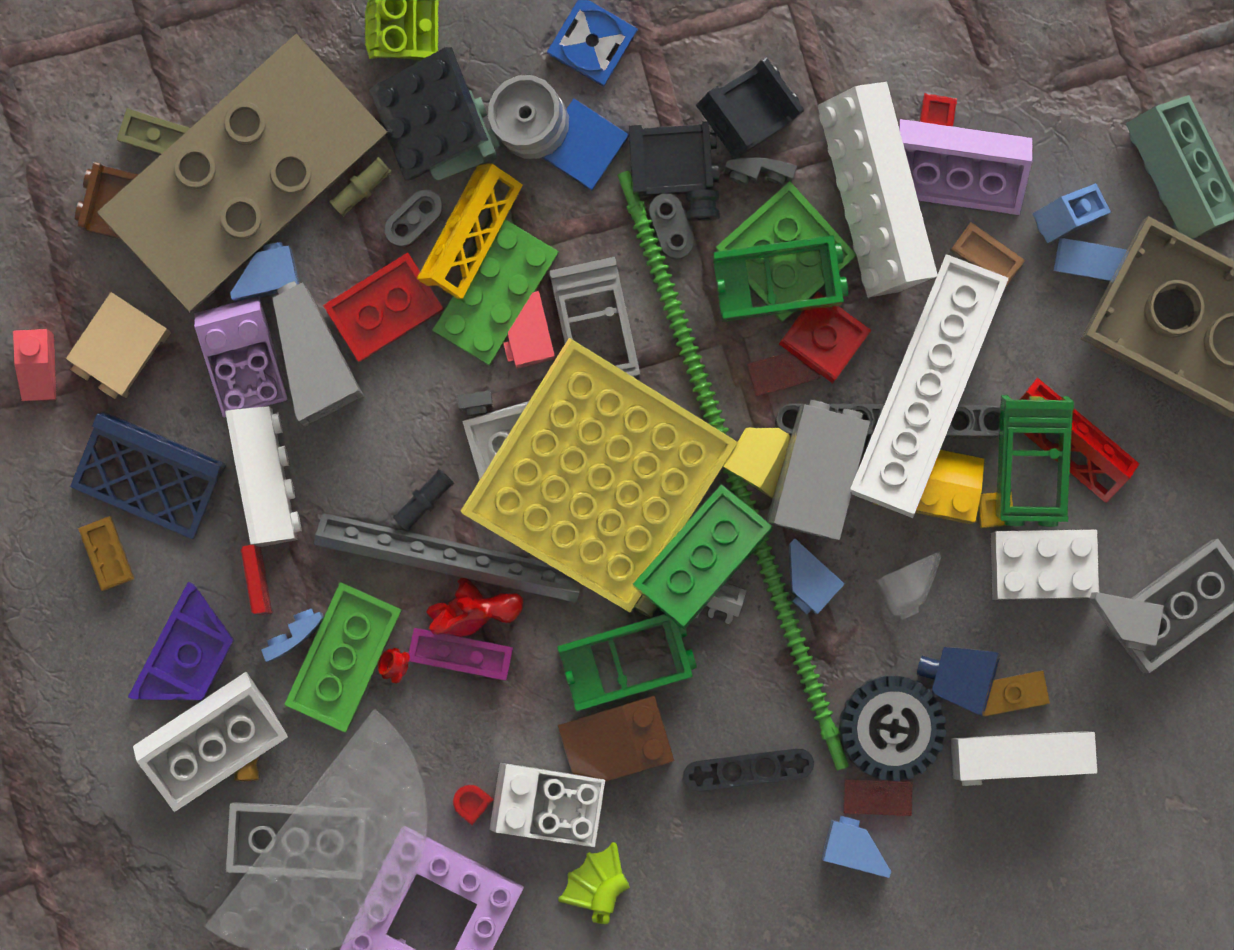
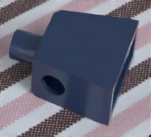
(962, 676)

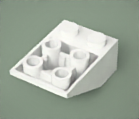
(547, 805)

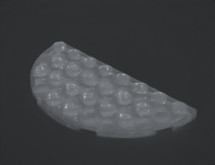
(338, 855)

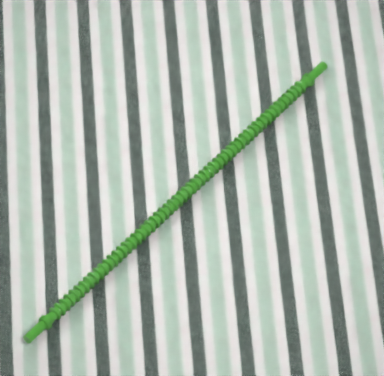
(779, 596)

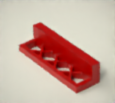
(1101, 452)

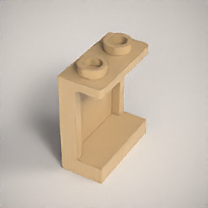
(116, 346)

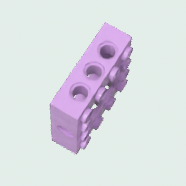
(488, 889)

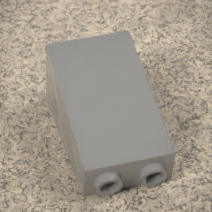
(314, 364)
(819, 471)

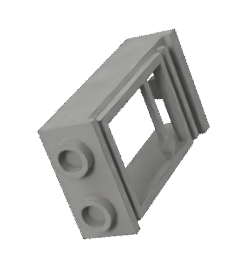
(588, 280)

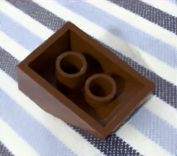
(617, 741)

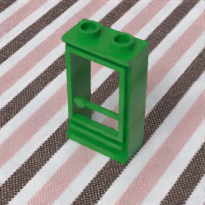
(734, 284)
(1034, 417)
(583, 672)

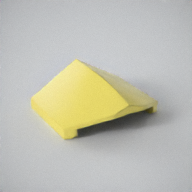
(759, 457)

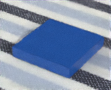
(588, 146)

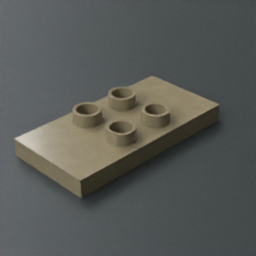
(242, 173)

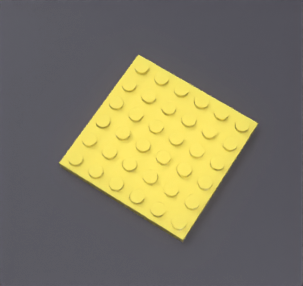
(598, 474)

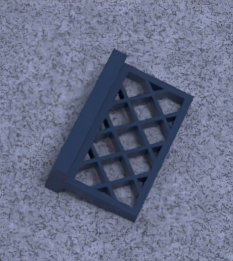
(153, 446)

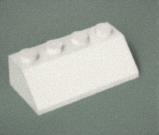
(262, 475)
(209, 742)

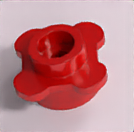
(393, 664)

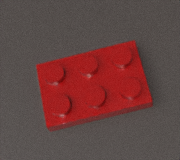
(383, 307)

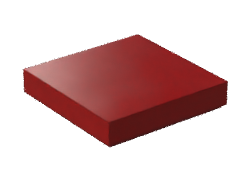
(825, 339)
(256, 580)

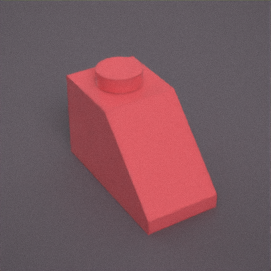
(529, 336)
(35, 364)

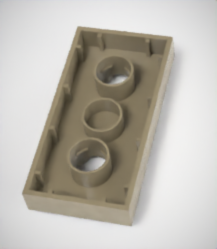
(1190, 358)

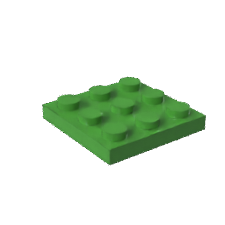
(785, 219)

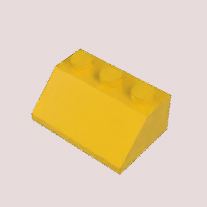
(953, 488)

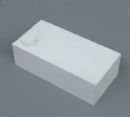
(1023, 756)

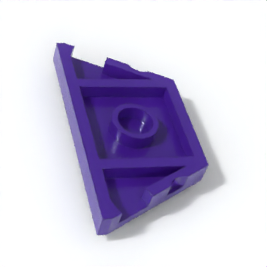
(185, 652)

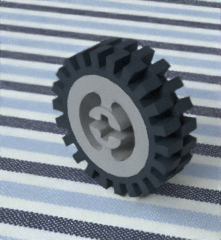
(898, 694)

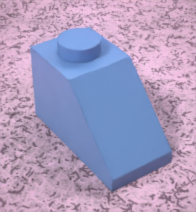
(1071, 213)
(266, 273)
(810, 580)
(853, 848)

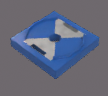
(590, 60)

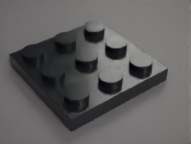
(428, 113)

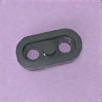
(411, 217)
(670, 226)

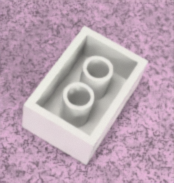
(1044, 564)

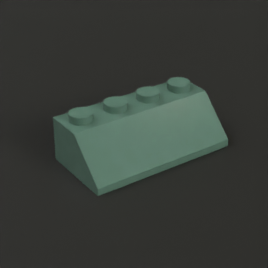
(1184, 166)

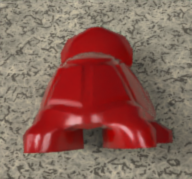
(471, 610)

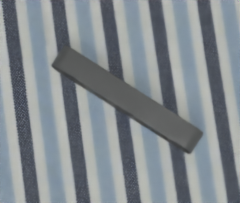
(973, 414)

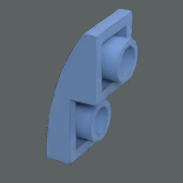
(1087, 259)
(303, 627)

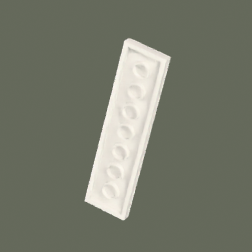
(929, 386)

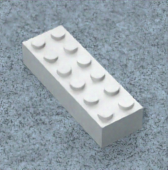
(877, 189)

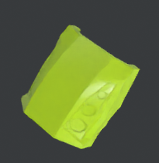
(401, 28)

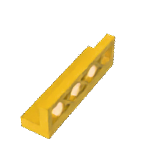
(460, 224)

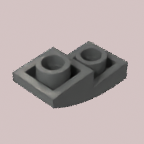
(747, 170)

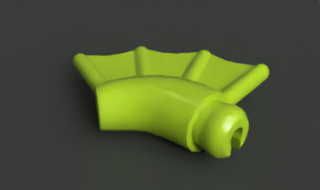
(597, 884)

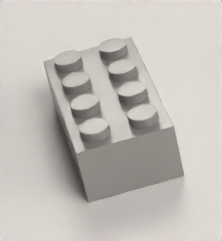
(1194, 599)
(251, 831)

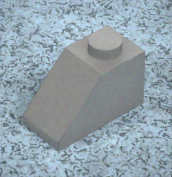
(1129, 619)

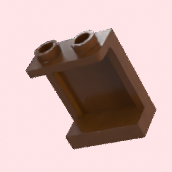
(101, 186)

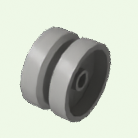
(528, 116)

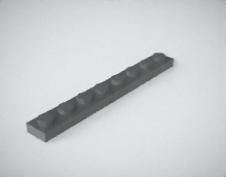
(445, 557)

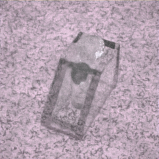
(908, 586)

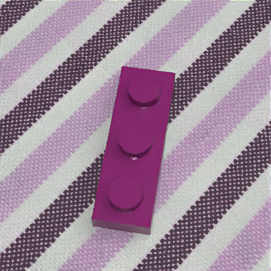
(460, 654)

